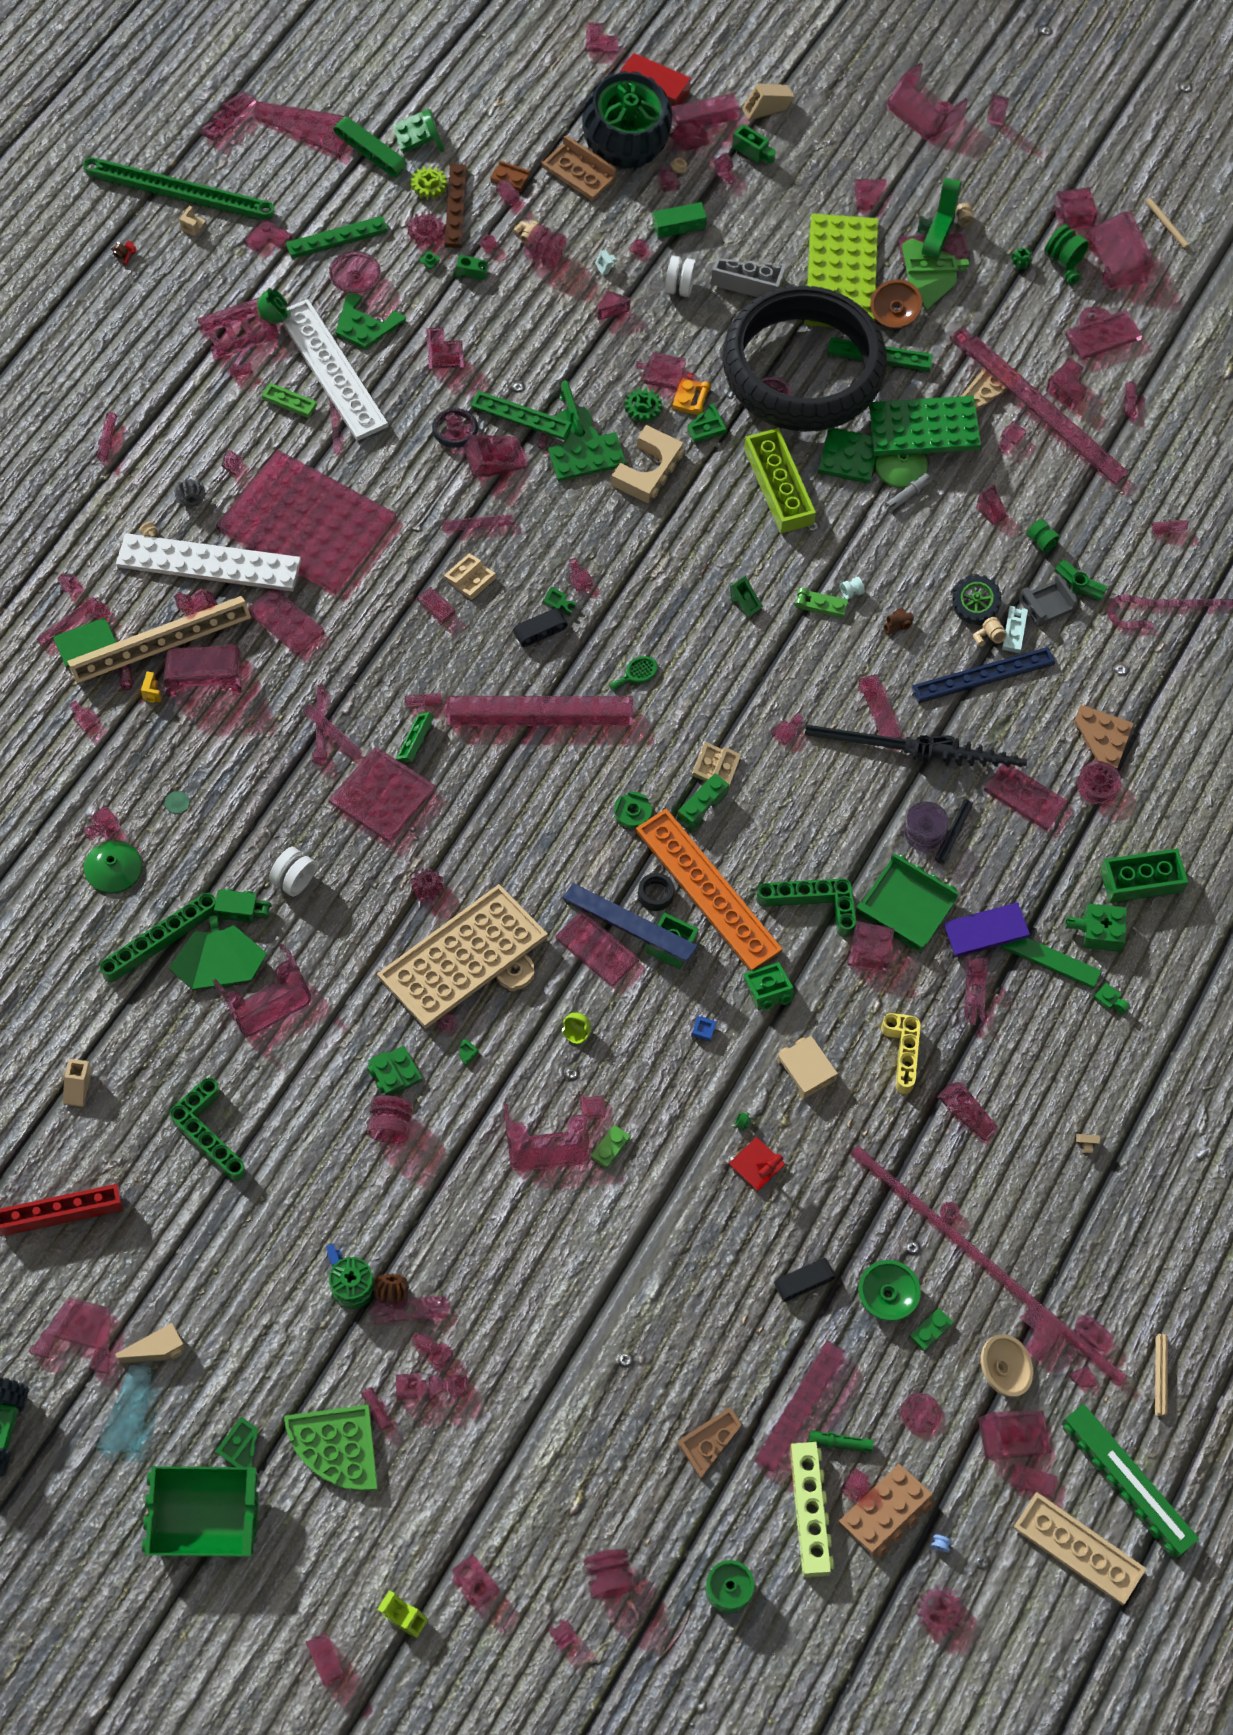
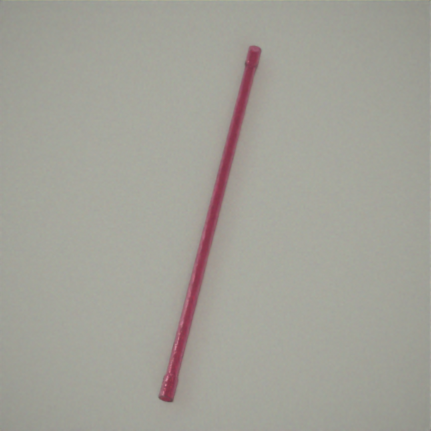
(867, 1160)

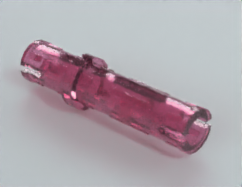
(105, 442)

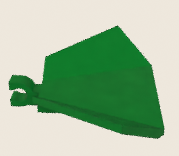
(217, 955)

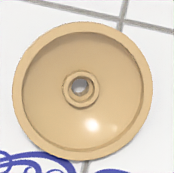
(1007, 1365)

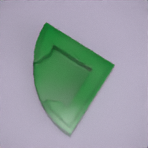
(467, 1052)

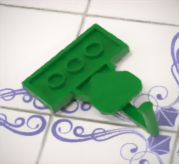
(583, 448)

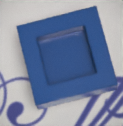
(703, 1028)
(334, 1255)

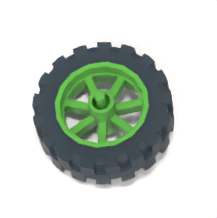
(985, 584)

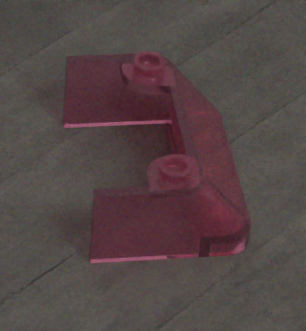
(920, 113)
(272, 1002)
(548, 1149)

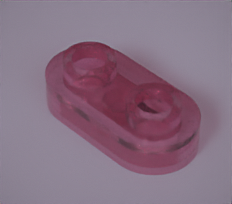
(1094, 1332)

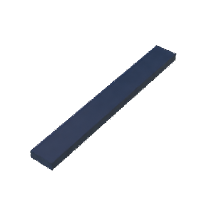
(983, 675)
(630, 923)

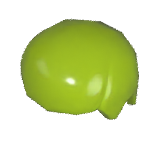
(576, 1028)

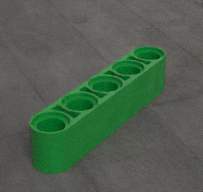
(370, 147)

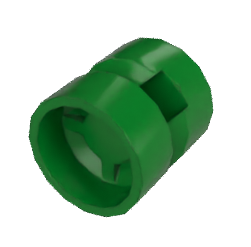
(1043, 535)

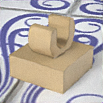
(1087, 1141)

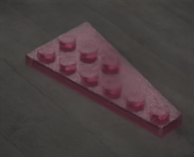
(304, 124)

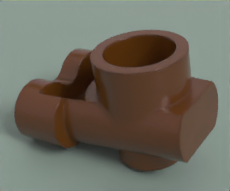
(898, 620)

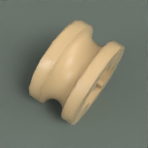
(148, 529)

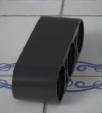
(540, 627)
(804, 1279)

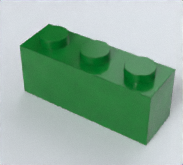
(679, 220)

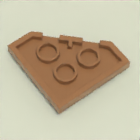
(1103, 734)

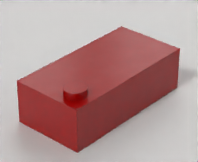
(674, 83)

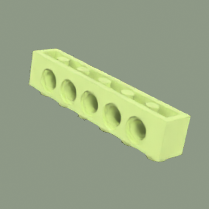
(811, 1565)

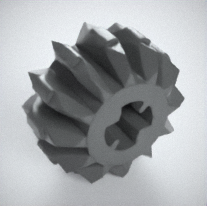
(190, 492)

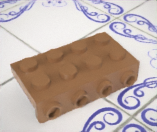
(580, 168)
(887, 1511)

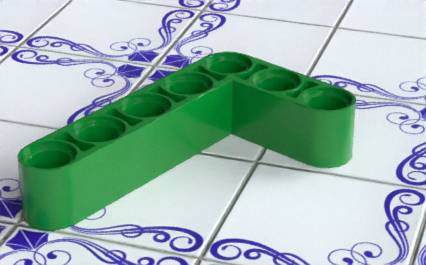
(944, 218)
(813, 897)
(203, 1134)

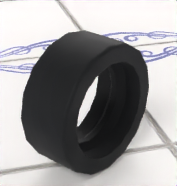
(659, 878)

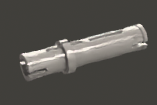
(913, 488)

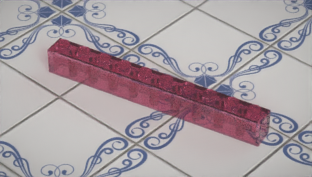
(539, 710)

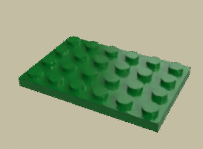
(924, 426)

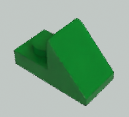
(746, 597)

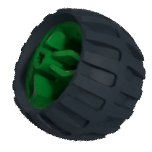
(627, 119)

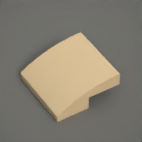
(470, 576)
(717, 761)

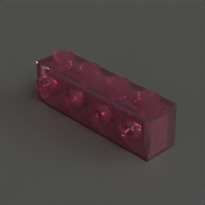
(707, 111)

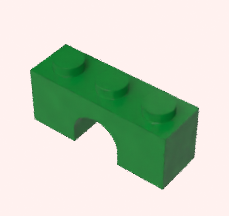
(709, 794)

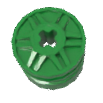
(1066, 247)
(359, 1291)

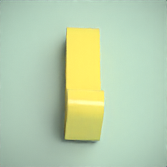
(904, 1054)

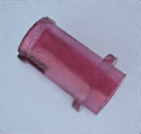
(239, 370)
(126, 678)

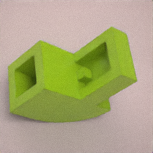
(402, 1614)

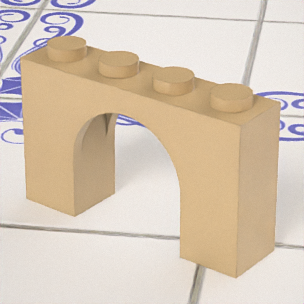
(646, 484)

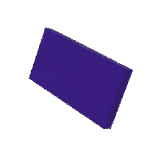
(986, 929)

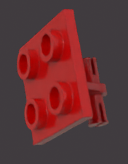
(757, 1164)

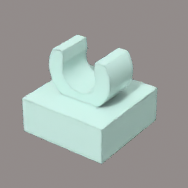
(605, 262)

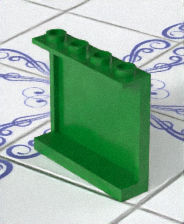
(902, 903)

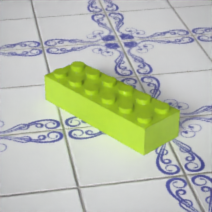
(779, 480)

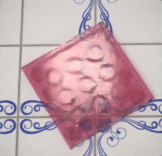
(382, 794)

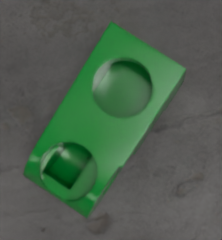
(471, 267)

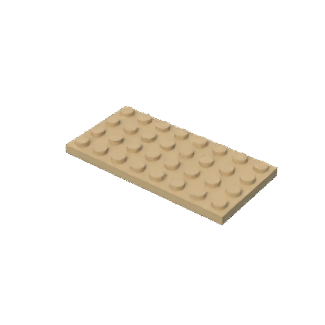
(462, 956)

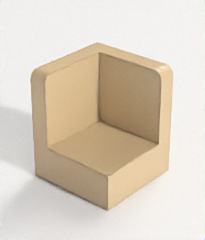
(190, 223)

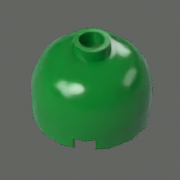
(272, 307)

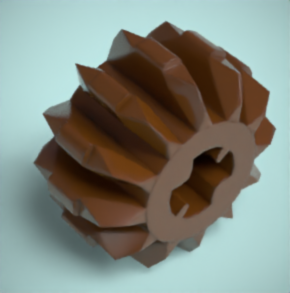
(391, 1288)

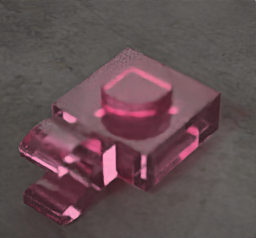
(723, 166)
(1011, 434)
(579, 577)
(84, 717)
(787, 731)

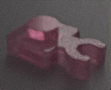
(667, 179)

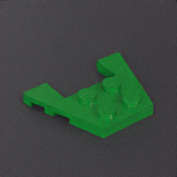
(362, 329)

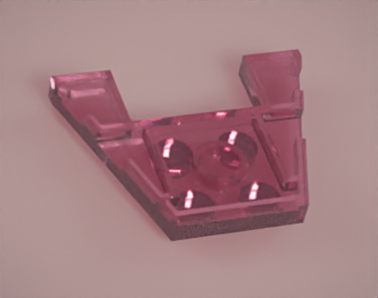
(80, 1324)

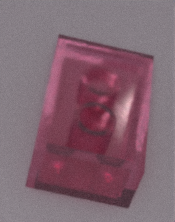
(493, 455)
(1014, 1434)

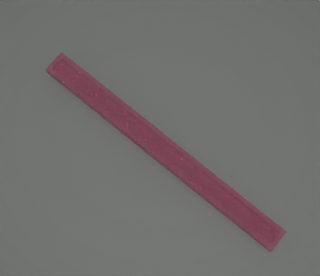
(1046, 410)

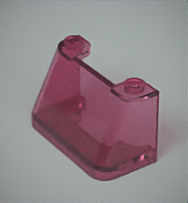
(1121, 250)
(203, 667)

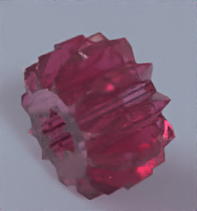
(421, 879)

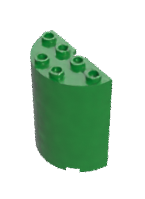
(201, 1511)

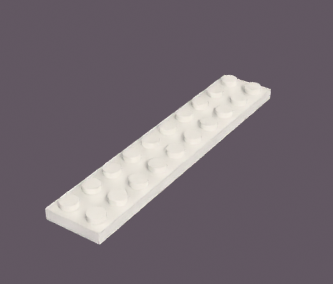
(333, 371)
(208, 562)

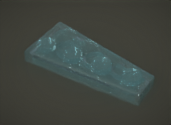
(126, 1421)

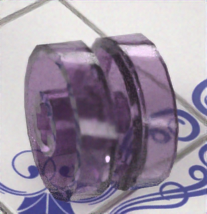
(926, 825)

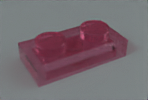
(436, 605)

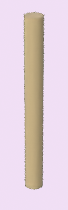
(1167, 223)

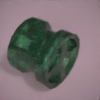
(924, 224)

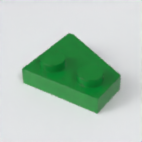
(706, 425)
(239, 1444)

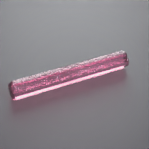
(480, 522)
(67, 621)
(332, 731)

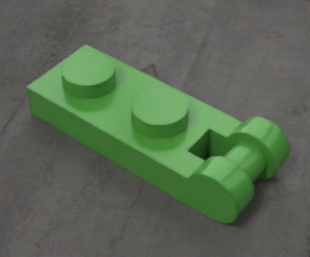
(821, 603)

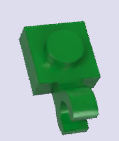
(1110, 997)

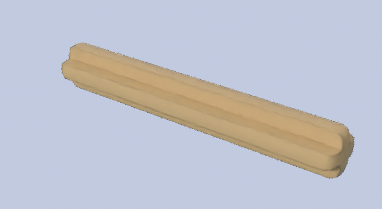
(1161, 1375)

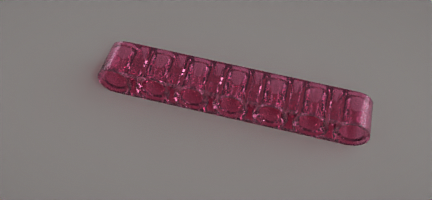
(799, 1406)

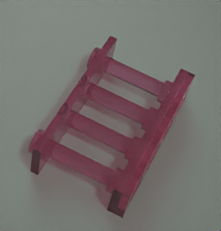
(230, 316)

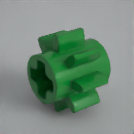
(1021, 258)

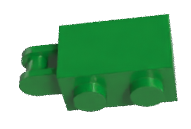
(753, 145)
(240, 906)

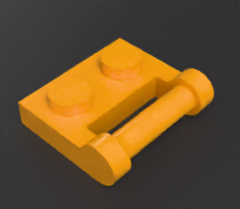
(686, 393)

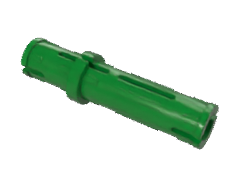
(840, 1441)

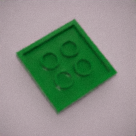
(848, 455)

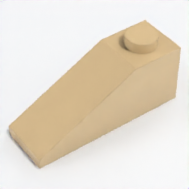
(155, 1347)

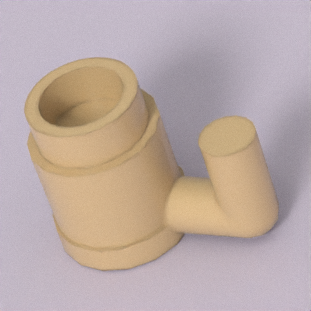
(527, 230)
(993, 629)

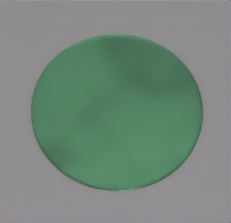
(176, 802)

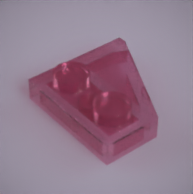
(868, 192)

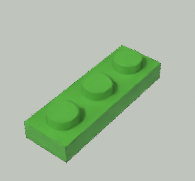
(289, 400)

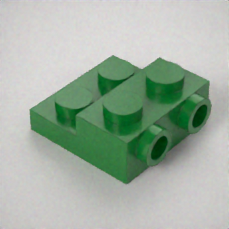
(769, 986)
(394, 1071)

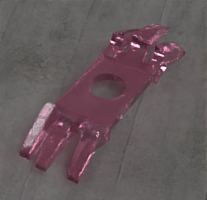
(972, 1000)
(422, 1305)

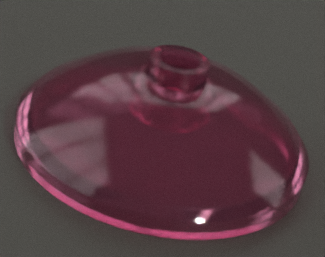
(354, 272)

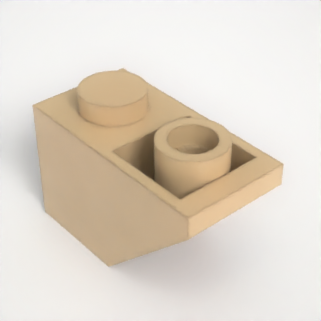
(76, 1082)

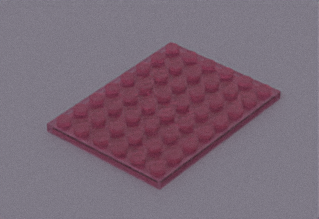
(307, 516)

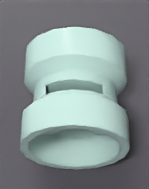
(852, 588)

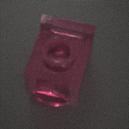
(403, 1381)
(856, 1485)

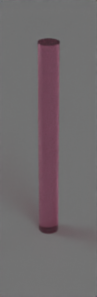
(335, 428)

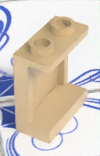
(807, 1066)

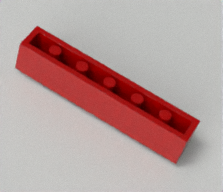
(60, 1209)

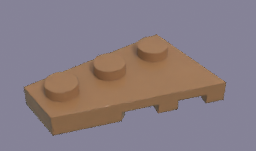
(708, 1440)

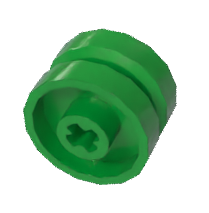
(729, 1600)

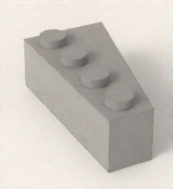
(748, 276)

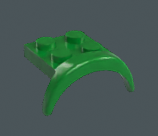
(417, 131)

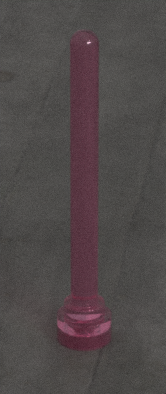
(319, 755)

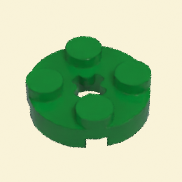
(628, 801)

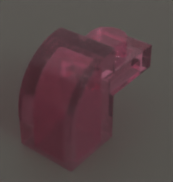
(197, 602)

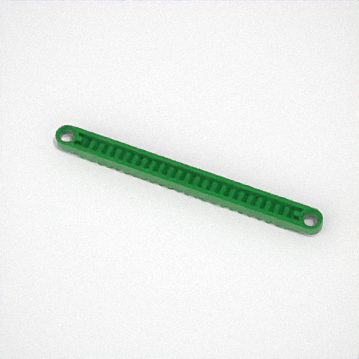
(178, 188)

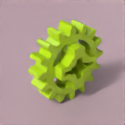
(428, 183)

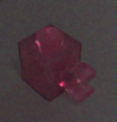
(103, 823)

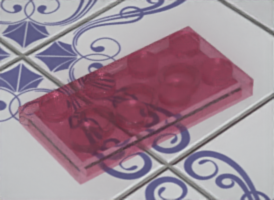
(286, 621)

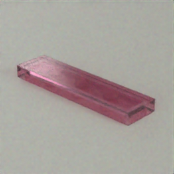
(881, 711)

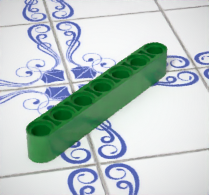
(156, 945)

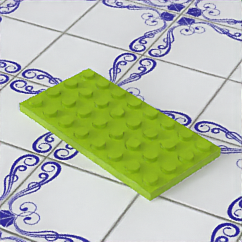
(843, 257)

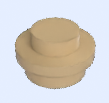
(679, 165)

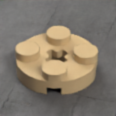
(519, 980)

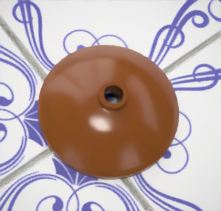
(892, 295)

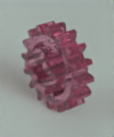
(427, 229)
(950, 1608)

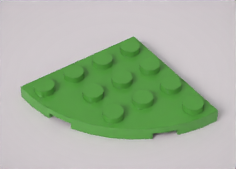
(336, 1445)

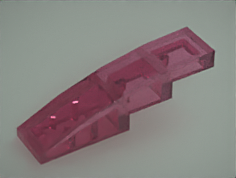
(230, 114)

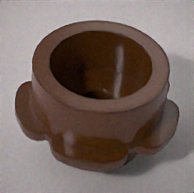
(119, 251)

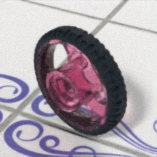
(454, 427)

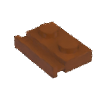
(516, 175)

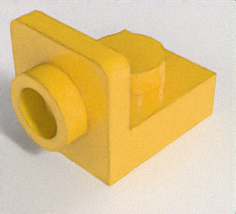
(149, 689)

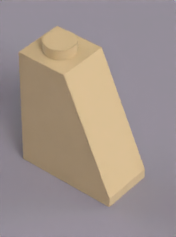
(767, 99)

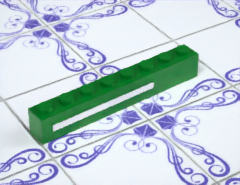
(1129, 1481)

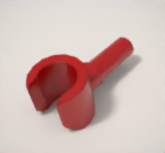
(131, 250)

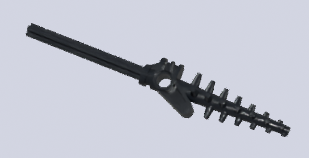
(923, 747)

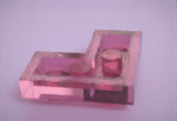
(597, 42)
(265, 233)
(1046, 1329)

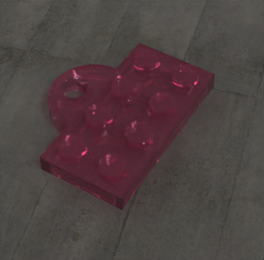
(1101, 332)

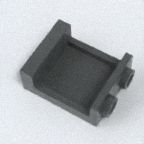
(1048, 601)

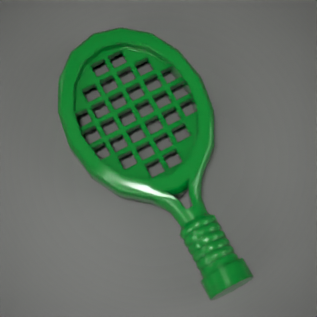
(629, 678)

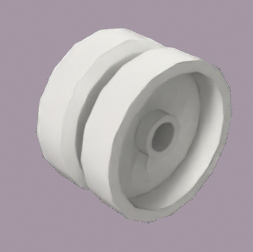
(680, 276)
(292, 871)

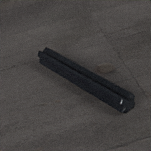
(954, 831)

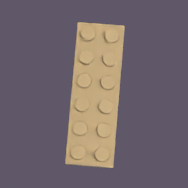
(1079, 1548)

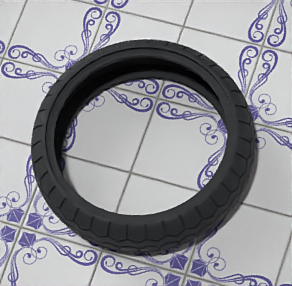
(805, 304)

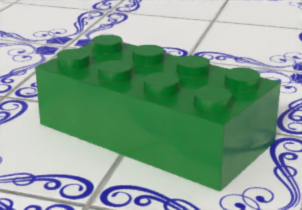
(1143, 875)

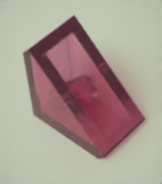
(612, 305)
(991, 506)

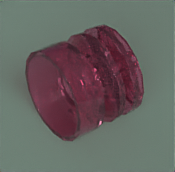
(545, 246)
(389, 1119)
(608, 1569)

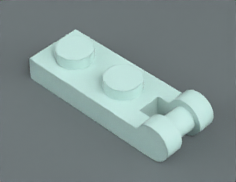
(1015, 629)

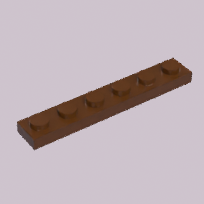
(455, 206)

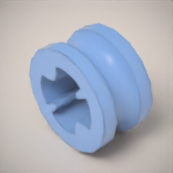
(941, 1543)

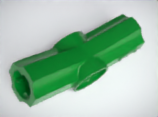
(1072, 576)

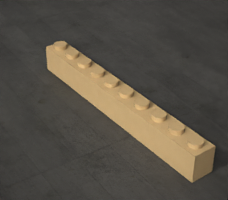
(159, 639)

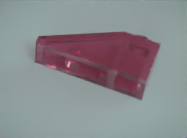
(967, 1109)

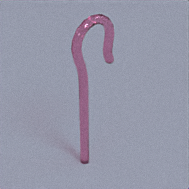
(1158, 603)

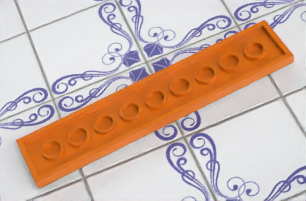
(709, 890)

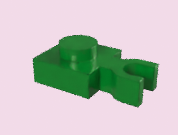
(556, 599)

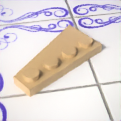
(984, 389)

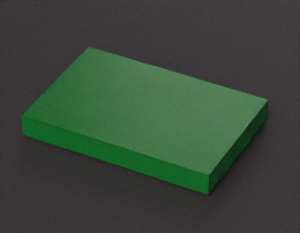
(84, 640)

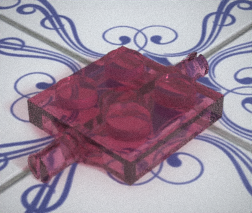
(664, 371)

